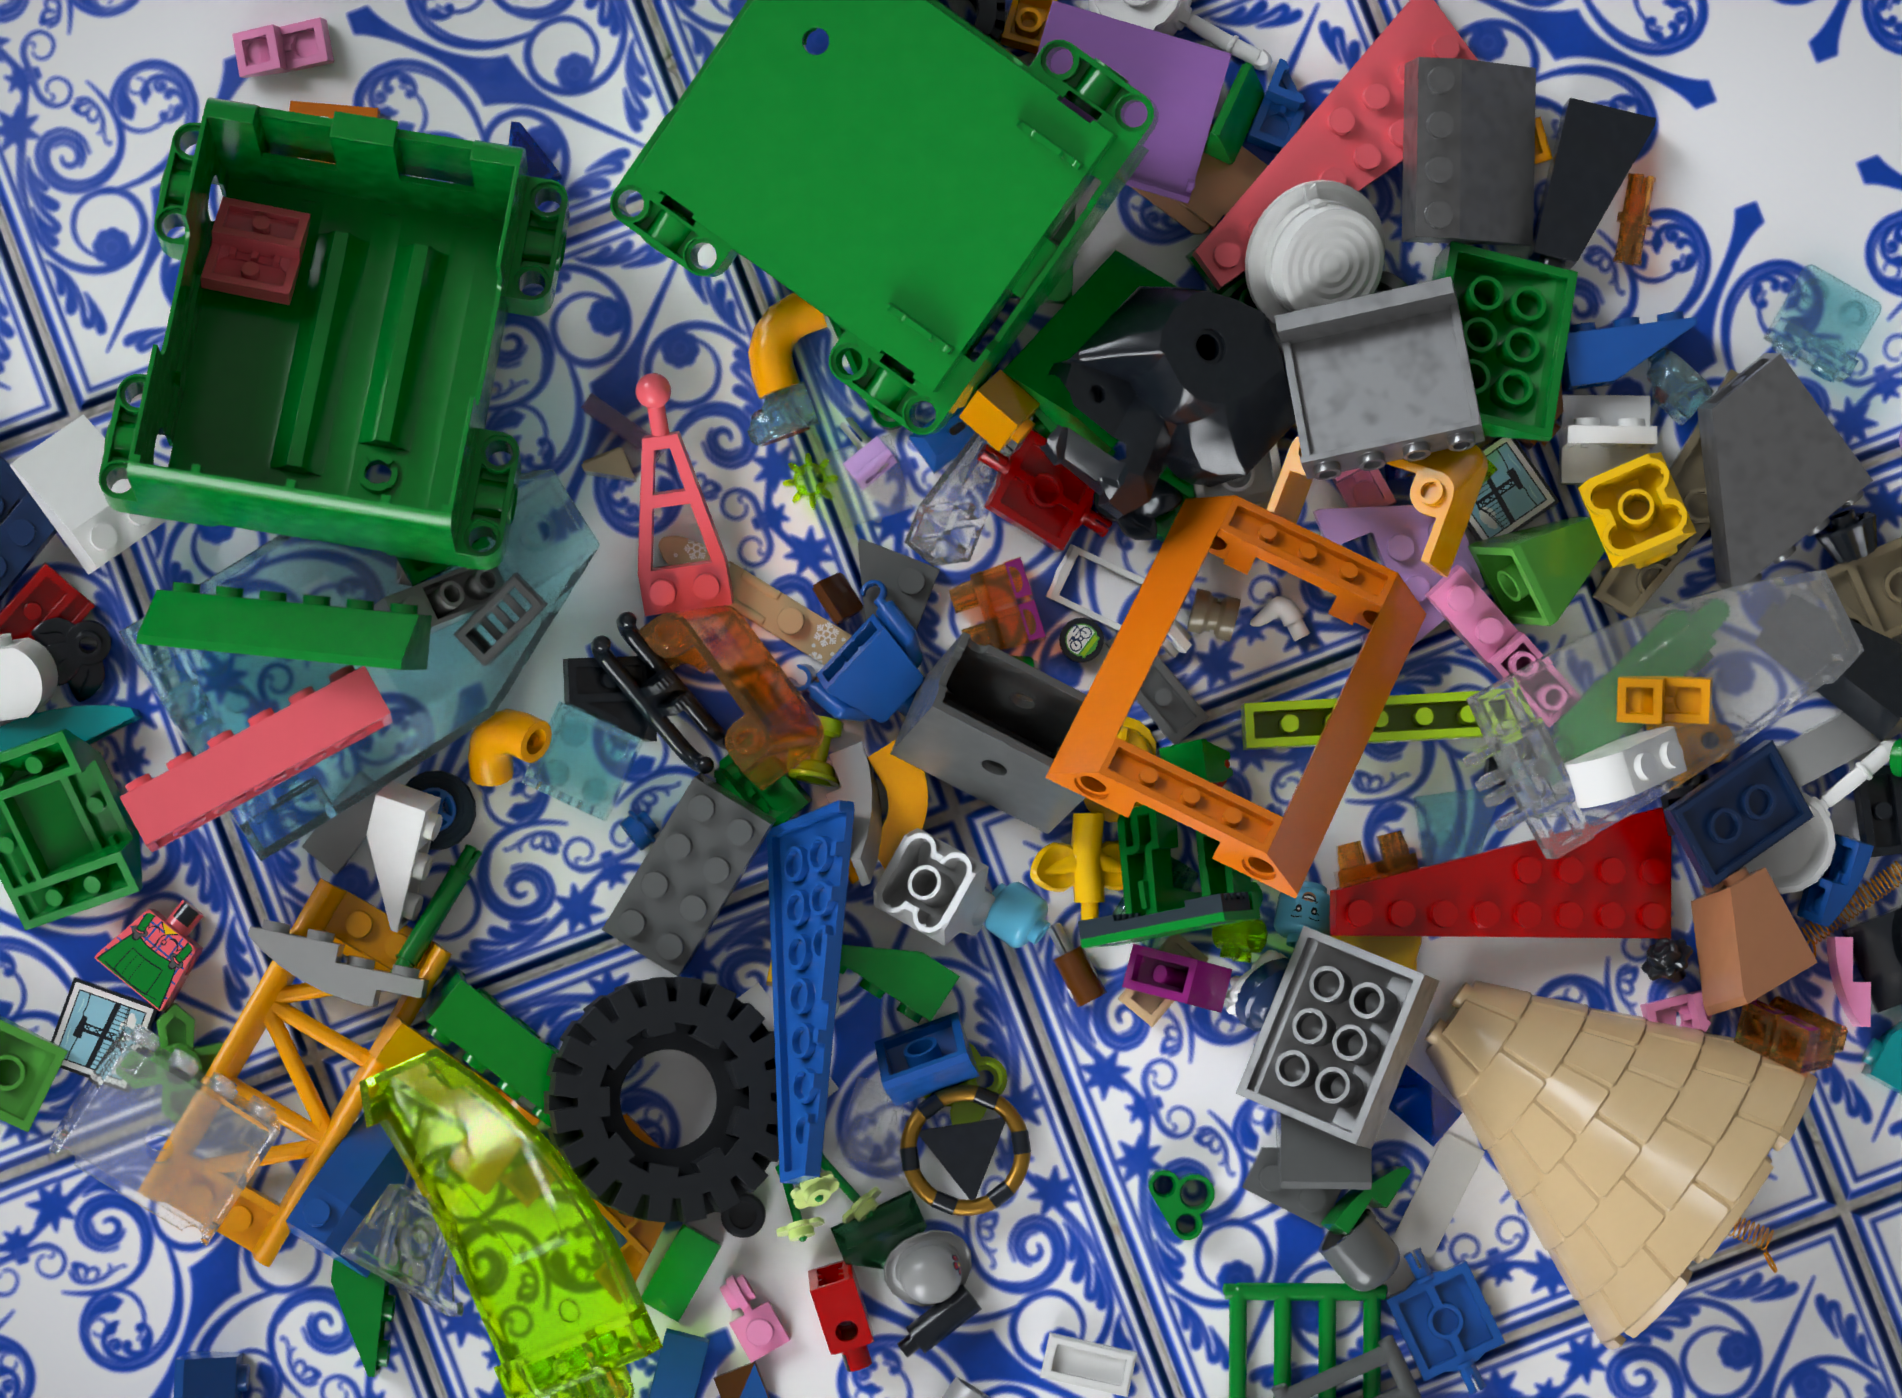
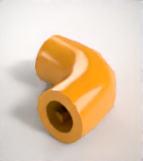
(774, 343)
(502, 737)

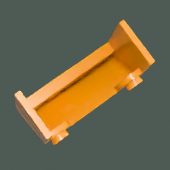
(1442, 489)

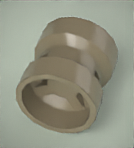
(1211, 614)

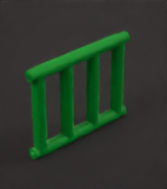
(1283, 1295)

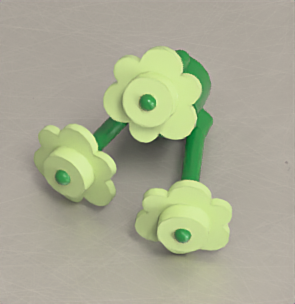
(817, 1192)

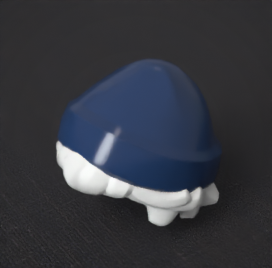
(1256, 989)

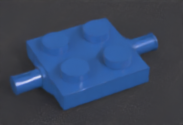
(1444, 1320)

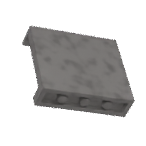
(1380, 379)

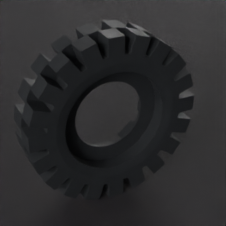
(587, 1087)

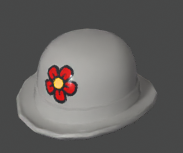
(928, 1267)

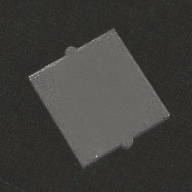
(880, 499)

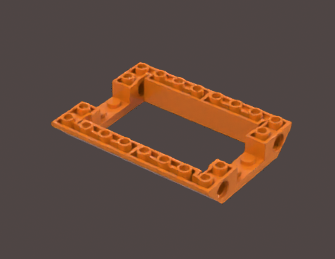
(1249, 836)

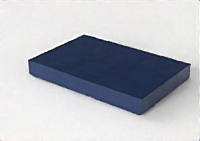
(1738, 813)

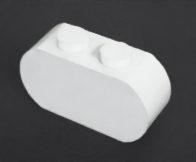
(26, 677)
(1626, 767)

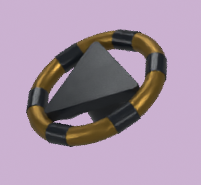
(965, 1150)

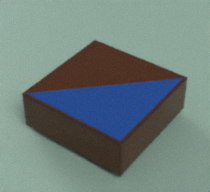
(742, 1383)

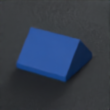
(925, 1059)

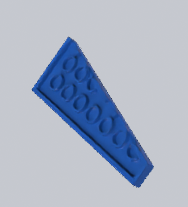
(806, 928)

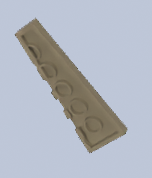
(1629, 588)

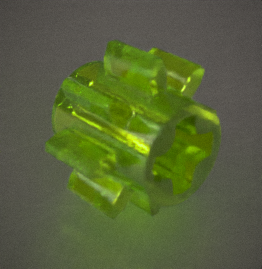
(800, 474)
(1240, 939)

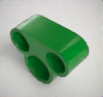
(1172, 1203)

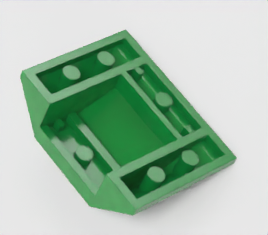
(63, 830)

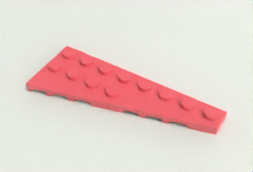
(1347, 138)

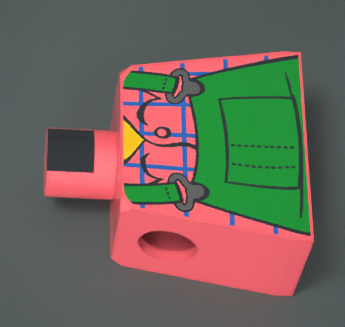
(155, 954)

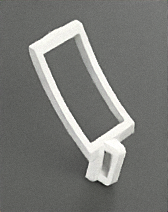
(1177, 632)

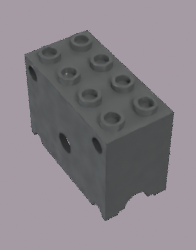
(986, 738)

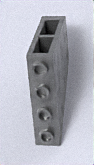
(1770, 469)

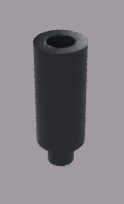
(939, 1322)

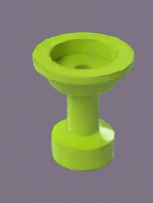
(815, 769)

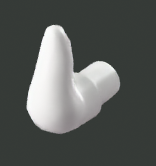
(1287, 611)

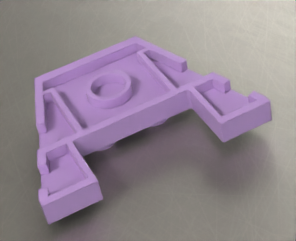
(1400, 540)

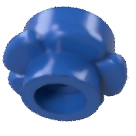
(640, 829)

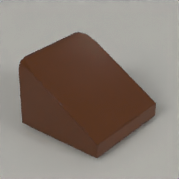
(837, 598)

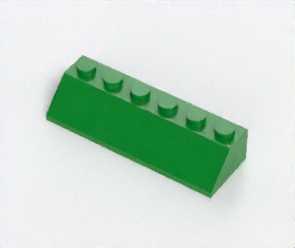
(288, 629)

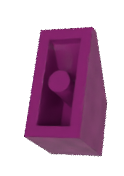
(1177, 978)

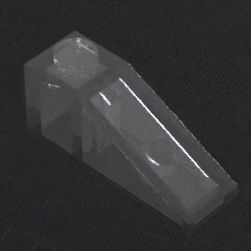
(954, 509)

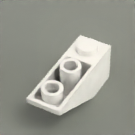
(399, 842)

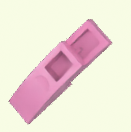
(1481, 624)

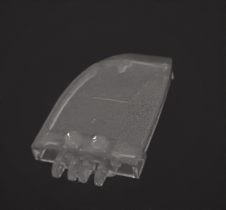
(1758, 641)

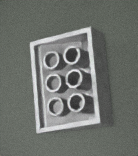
(1468, 152)
(1337, 1037)

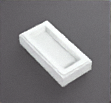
(1088, 1364)

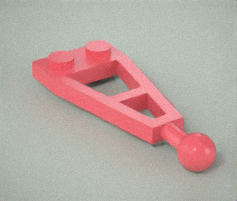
(686, 584)

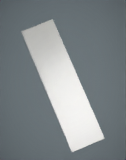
(1434, 1204)

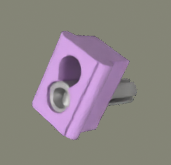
(870, 460)

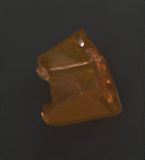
(777, 721)

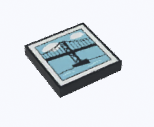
(1511, 495)
(93, 1020)

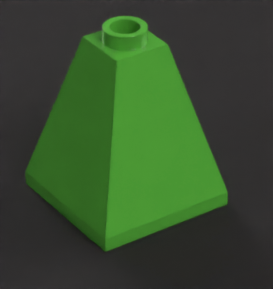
(1538, 568)

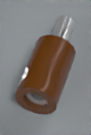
(1075, 968)

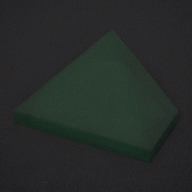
(874, 1238)

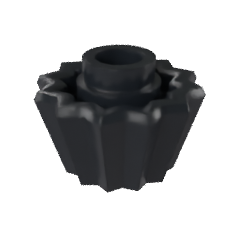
(1849, 535)

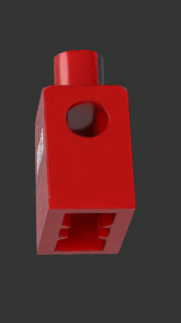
(838, 1300)

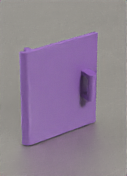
(1171, 71)

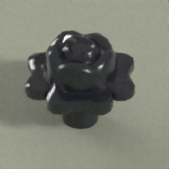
(1667, 960)

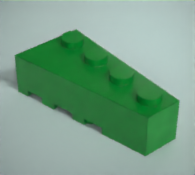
(490, 1038)

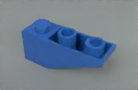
(1606, 354)

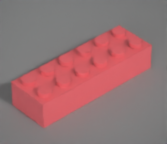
(255, 758)

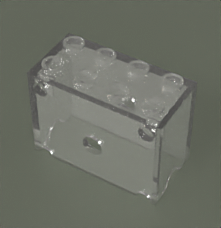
(153, 1093)

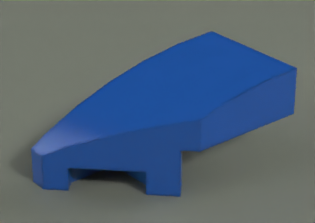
(1279, 112)

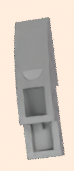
(319, 964)

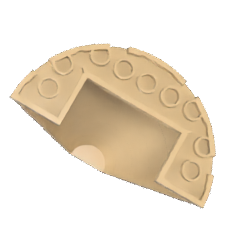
(1616, 1137)

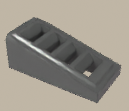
(476, 643)

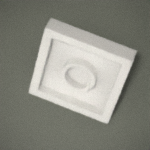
(1602, 434)

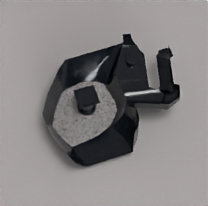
(1180, 383)

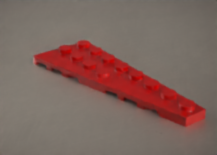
(1599, 890)

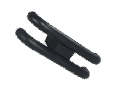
(659, 695)

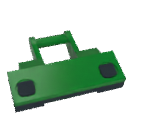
(1145, 846)

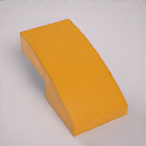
(1664, 699)

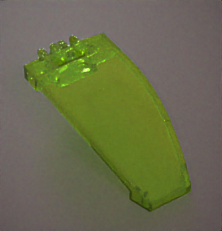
(518, 1230)

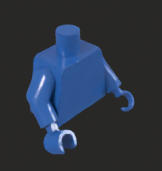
(872, 670)

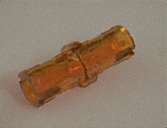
(1634, 219)

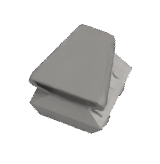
(934, 888)

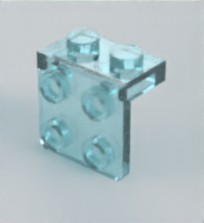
(1823, 323)

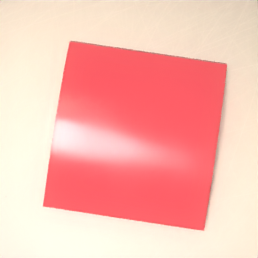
(256, 250)

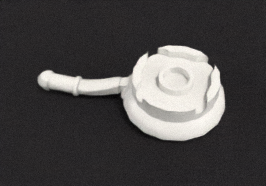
(1173, 15)
(1808, 850)

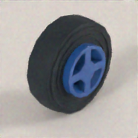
(458, 805)

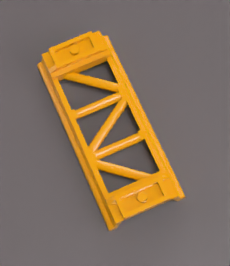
(255, 1218)

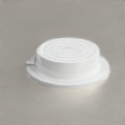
(1314, 249)

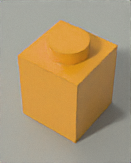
(1000, 411)

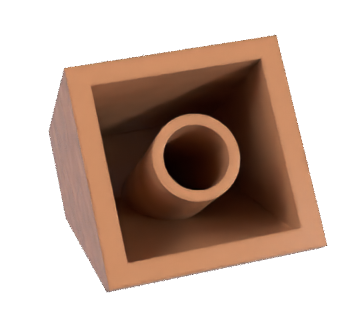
(1745, 940)

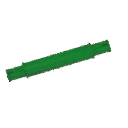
(438, 908)

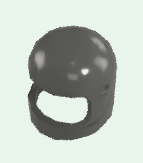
(1363, 1257)

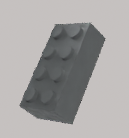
(689, 874)

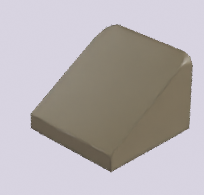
(610, 465)

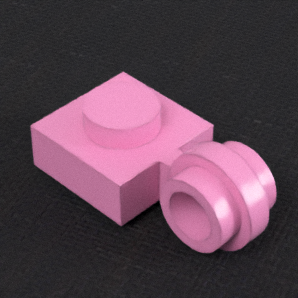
(758, 1328)

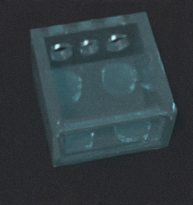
(584, 762)

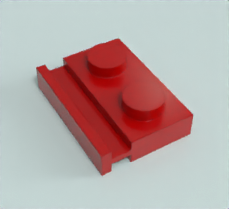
(42, 598)

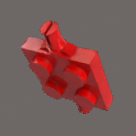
(1038, 496)

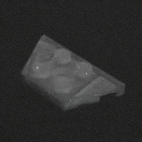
(407, 1248)

